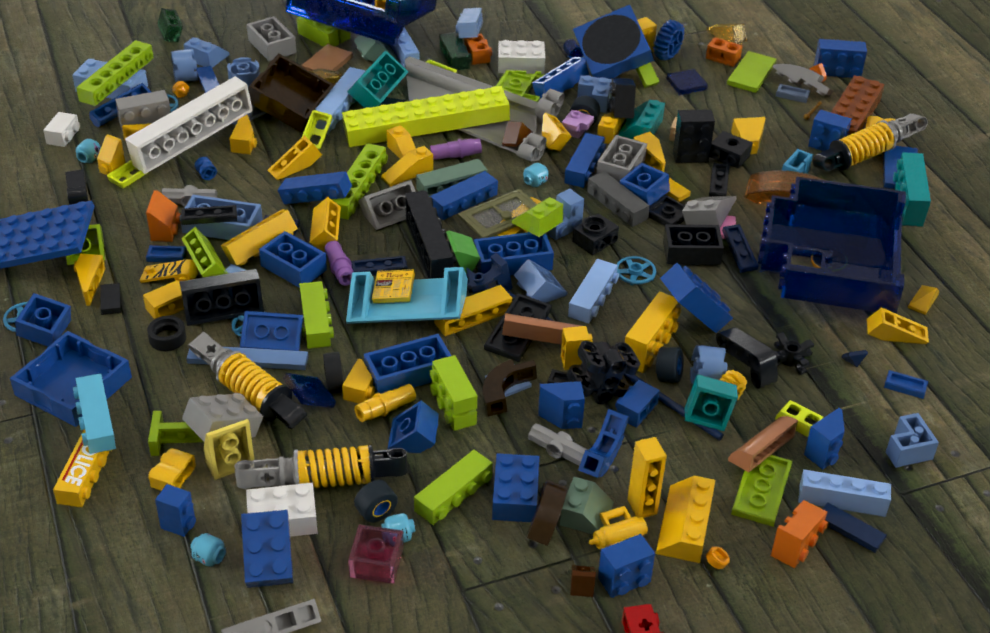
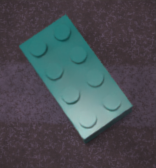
(378, 81)
(913, 180)

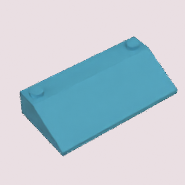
(429, 299)

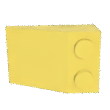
(227, 447)

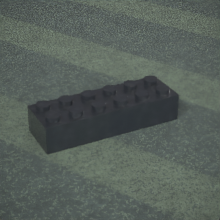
(428, 234)

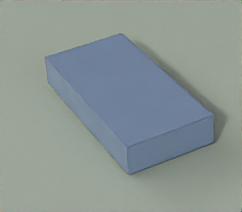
(792, 93)

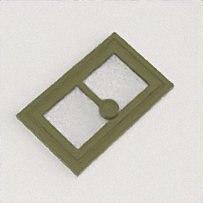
(497, 214)

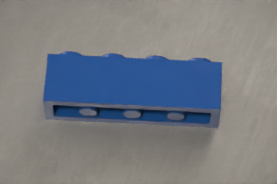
(562, 77)
(584, 160)
(314, 187)
(464, 195)

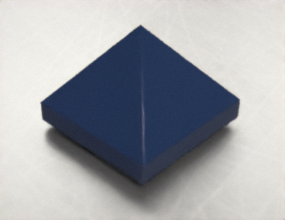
(855, 358)

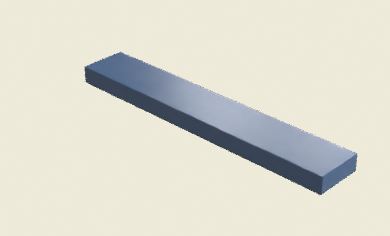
(265, 358)

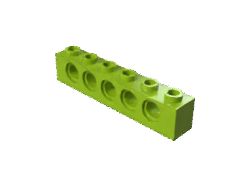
(114, 73)
(361, 176)

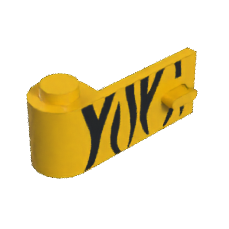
(179, 270)

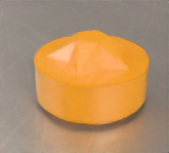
(180, 89)
(717, 557)

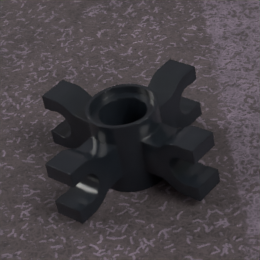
(792, 352)

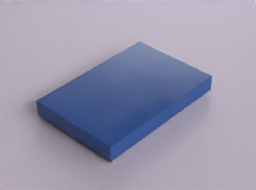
(271, 331)

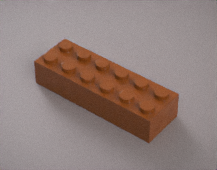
(859, 101)

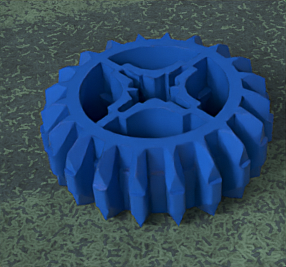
(669, 40)

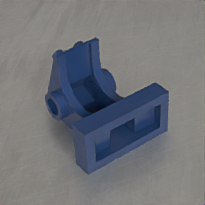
(496, 276)

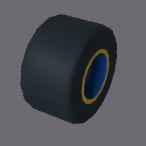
(587, 105)
(669, 364)
(375, 501)

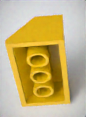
(686, 519)

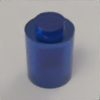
(572, 48)

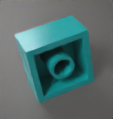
(710, 402)

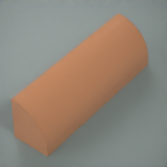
(534, 328)
(764, 443)

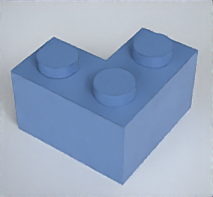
(596, 88)
(572, 213)
(911, 442)

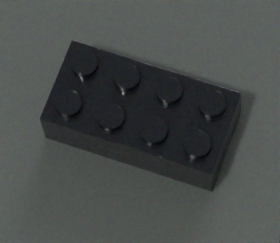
(221, 296)

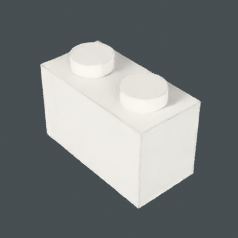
(61, 129)

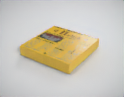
(393, 286)

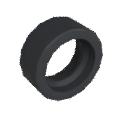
(166, 343)
(333, 371)

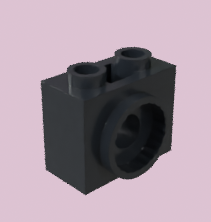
(730, 149)
(595, 234)

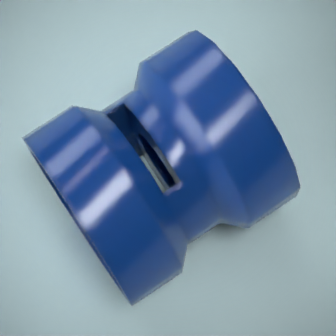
(205, 168)

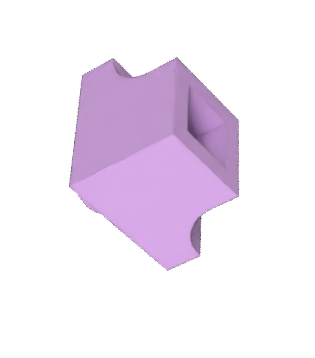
(577, 123)

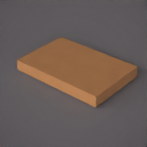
(328, 58)

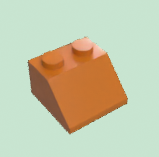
(162, 218)

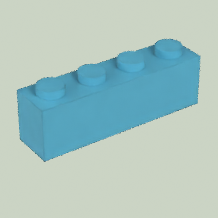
(95, 414)

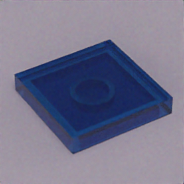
(687, 81)
(309, 390)

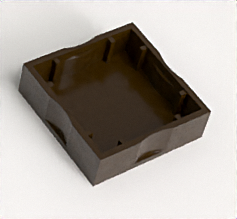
(288, 92)

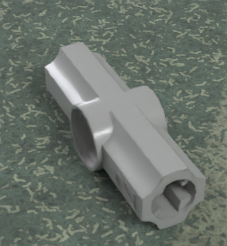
(182, 196)
(557, 444)

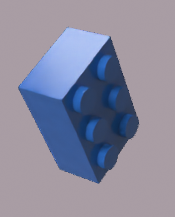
(841, 57)
(293, 259)
(515, 487)
(267, 548)

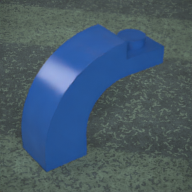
(603, 452)

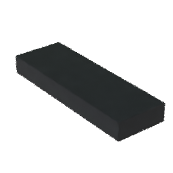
(719, 180)
(208, 214)

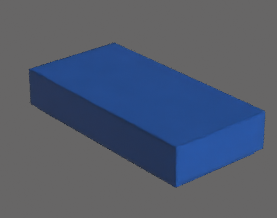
(165, 253)
(906, 384)

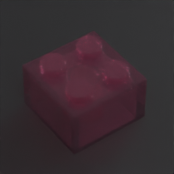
(376, 554)

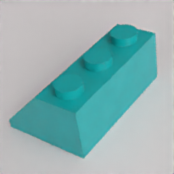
(646, 119)

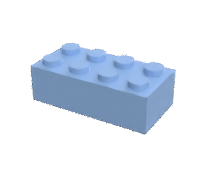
(91, 66)

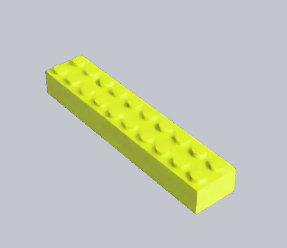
(427, 115)

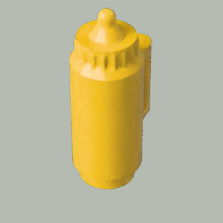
(618, 531)

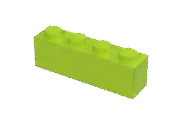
(203, 254)
(315, 314)
(453, 487)

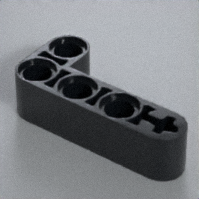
(76, 186)
(751, 352)

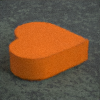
(820, 70)

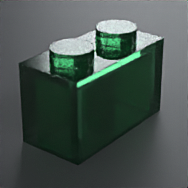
(170, 25)

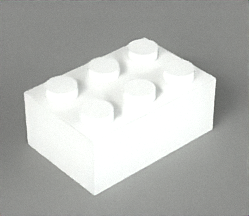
(521, 56)
(295, 498)

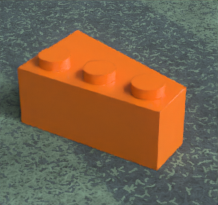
(799, 534)

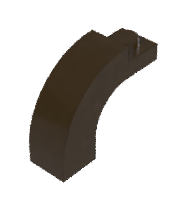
(501, 379)
(547, 512)

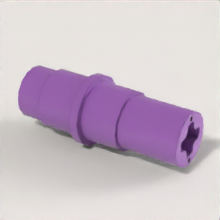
(456, 149)
(339, 262)

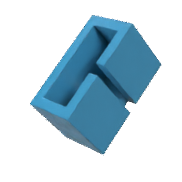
(799, 162)

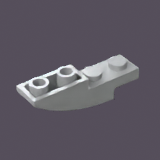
(800, 74)
(280, 621)

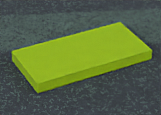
(751, 71)
(762, 491)

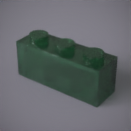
(454, 51)

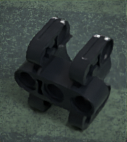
(604, 369)

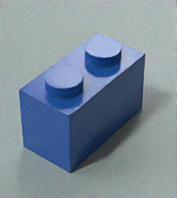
(638, 402)
(175, 510)

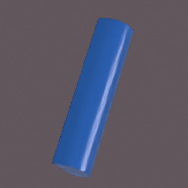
(109, 110)

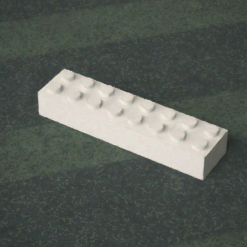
(189, 125)

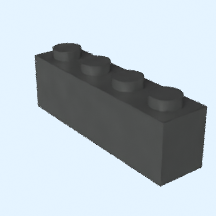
(618, 198)

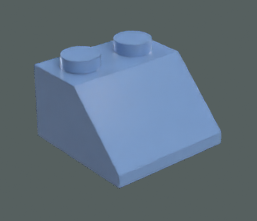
(205, 52)
(539, 282)

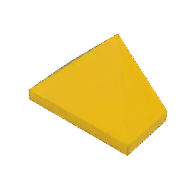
(924, 299)

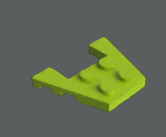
(519, 83)

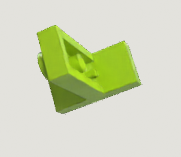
(168, 433)

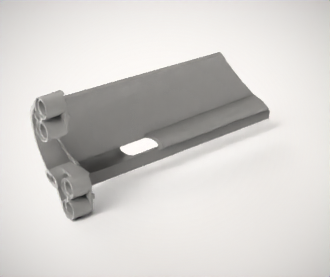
(432, 81)

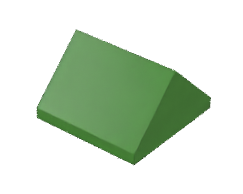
(464, 250)

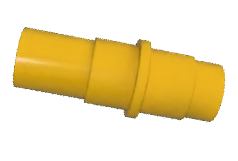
(384, 403)

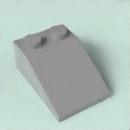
(708, 210)

